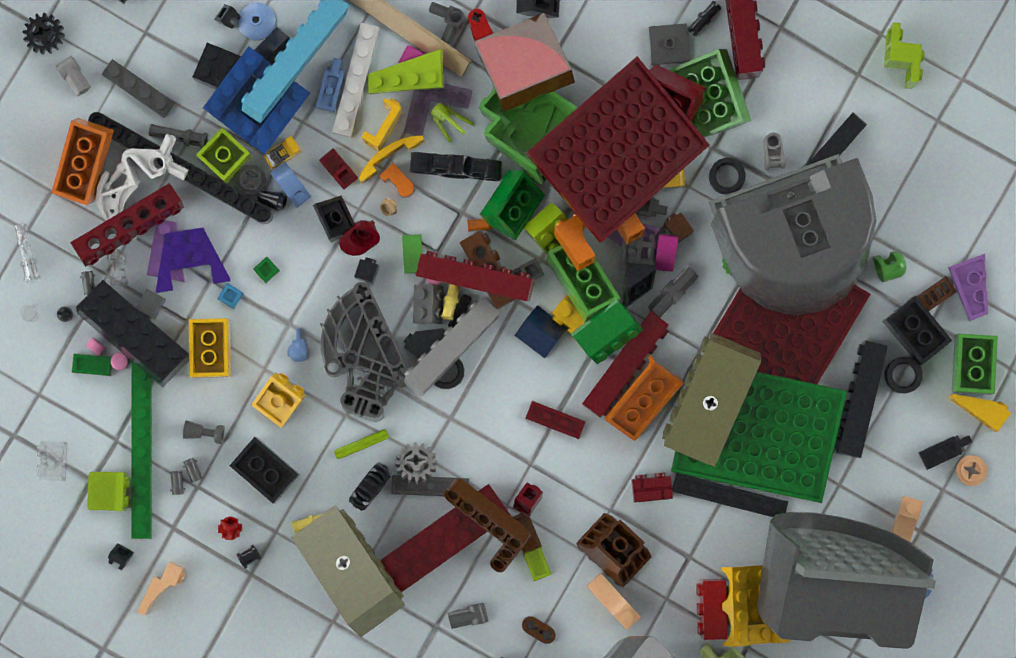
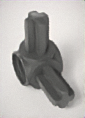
(451, 26)

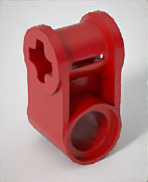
(479, 29)

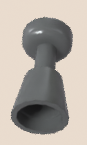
(194, 430)

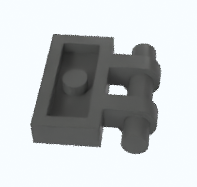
(632, 252)

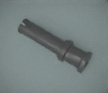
(187, 137)

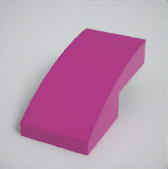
(666, 252)

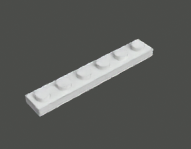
(356, 80)

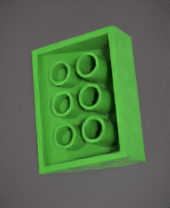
(723, 100)

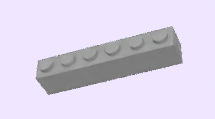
(451, 347)

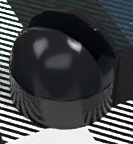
(64, 318)

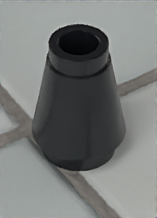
(275, 200)

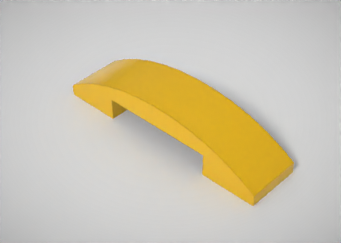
(409, 142)

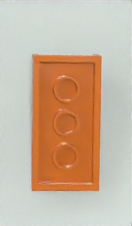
(644, 399)

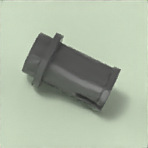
(88, 281)
(192, 469)
(177, 483)

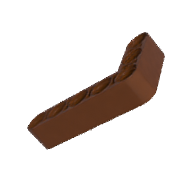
(492, 519)

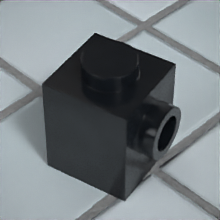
(367, 270)

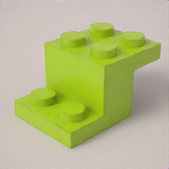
(903, 55)

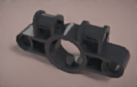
(455, 166)

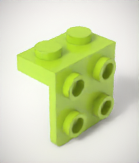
(108, 491)

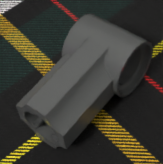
(471, 615)

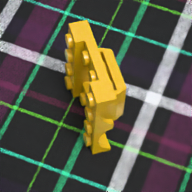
(742, 608)

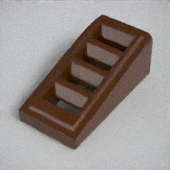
(940, 299)

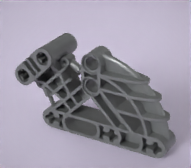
(367, 394)

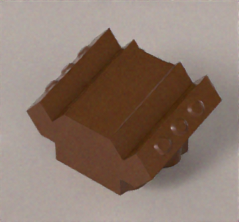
(614, 549)

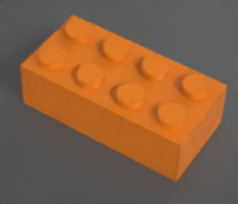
(82, 161)

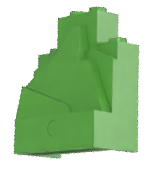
(523, 126)

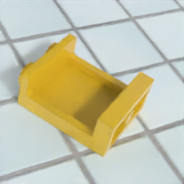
(377, 142)

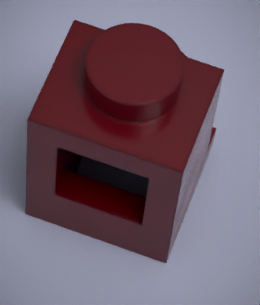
(528, 499)

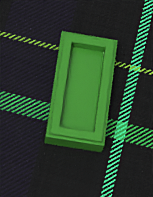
(411, 252)

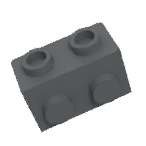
(428, 304)

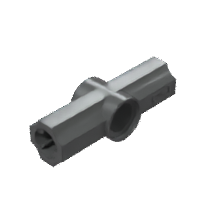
(673, 291)

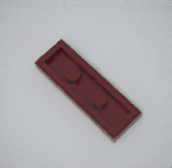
(555, 420)

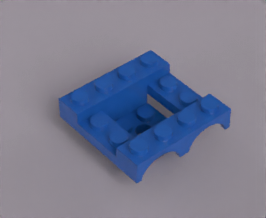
(227, 106)

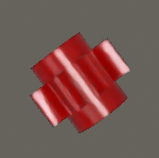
(230, 528)

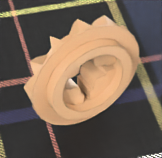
(979, 466)

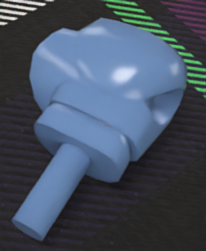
(298, 348)

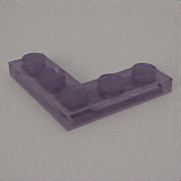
(421, 103)

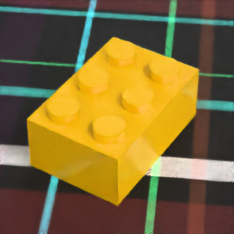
(209, 348)

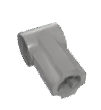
(71, 72)

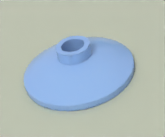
(258, 30)

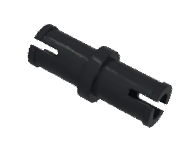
(704, 18)

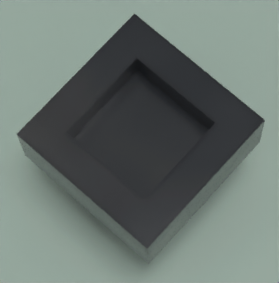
(225, 15)
(120, 555)

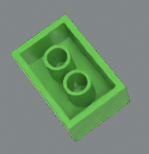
(974, 364)

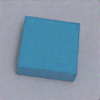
(230, 296)

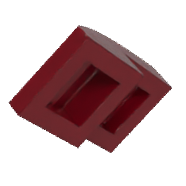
(338, 168)

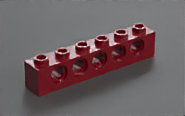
(131, 215)

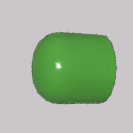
(890, 268)

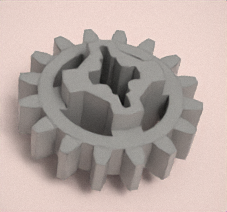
(424, 463)

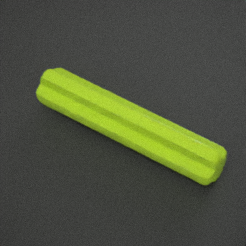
(361, 444)

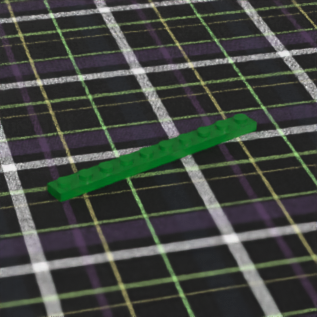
(141, 454)

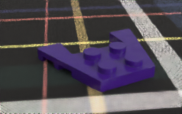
(188, 250)

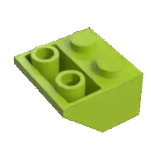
(542, 227)

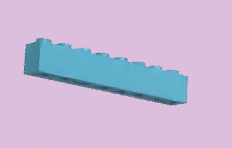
(294, 59)

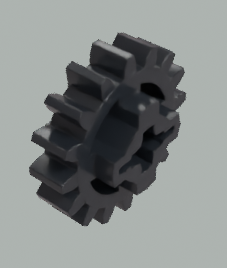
(51, 31)

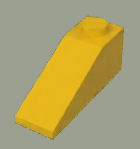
(987, 412)

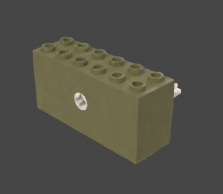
(701, 423)
(349, 570)

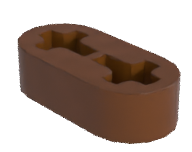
(536, 634)

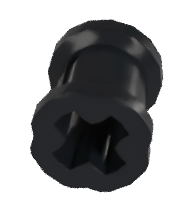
(248, 556)

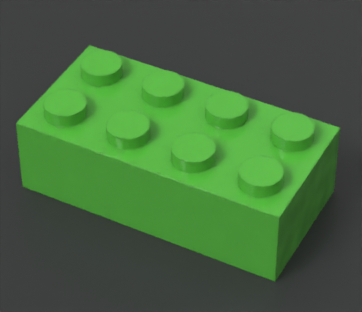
(587, 288)

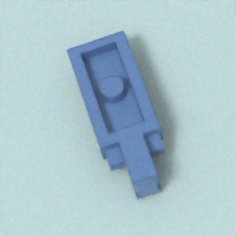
(331, 87)

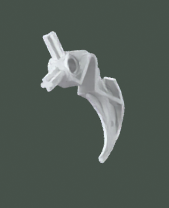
(148, 163)

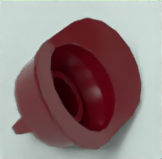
(359, 238)

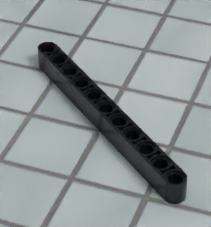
(203, 184)

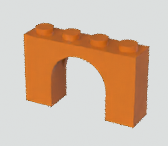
(572, 240)

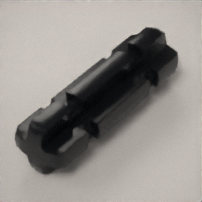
(460, 309)

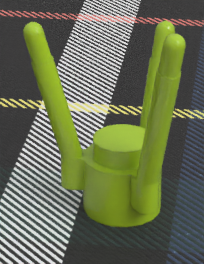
(442, 113)

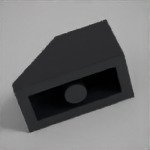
(421, 341)

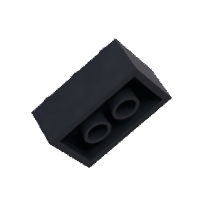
(917, 330)
(264, 470)

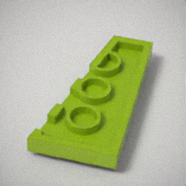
(411, 75)

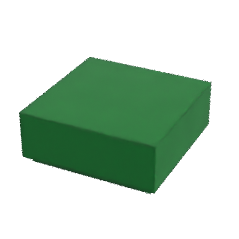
(266, 269)

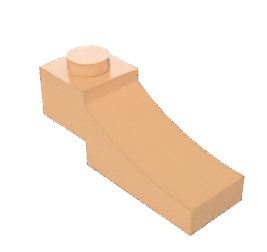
(907, 517)
(172, 576)
(613, 601)

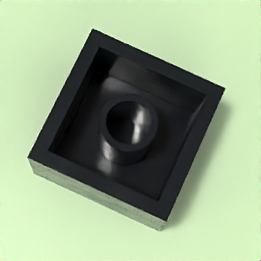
(214, 65)

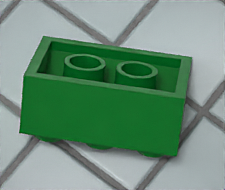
(512, 203)
(607, 331)

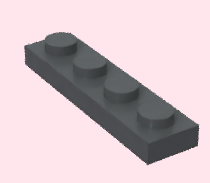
(138, 88)

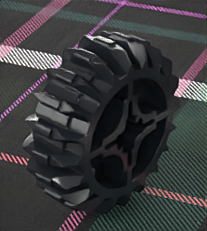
(370, 486)

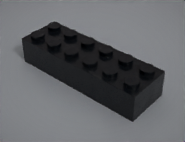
(132, 333)

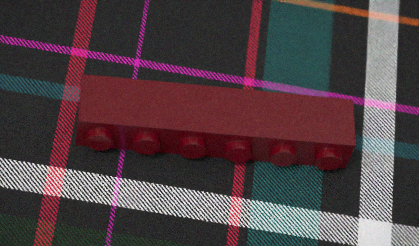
(475, 277)
(625, 364)

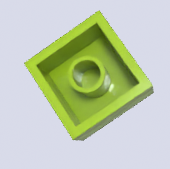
(224, 155)

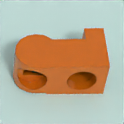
(399, 180)

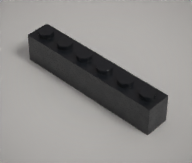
(861, 399)

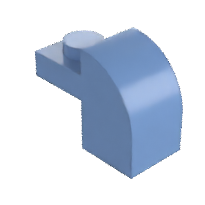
(290, 184)

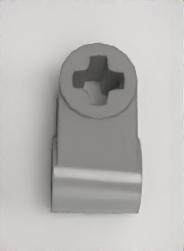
(773, 153)

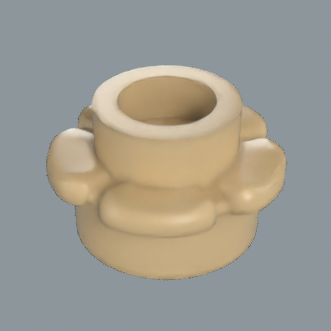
(388, 207)

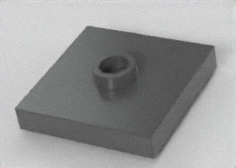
(669, 44)

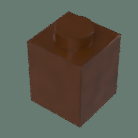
(678, 226)

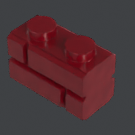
(652, 488)

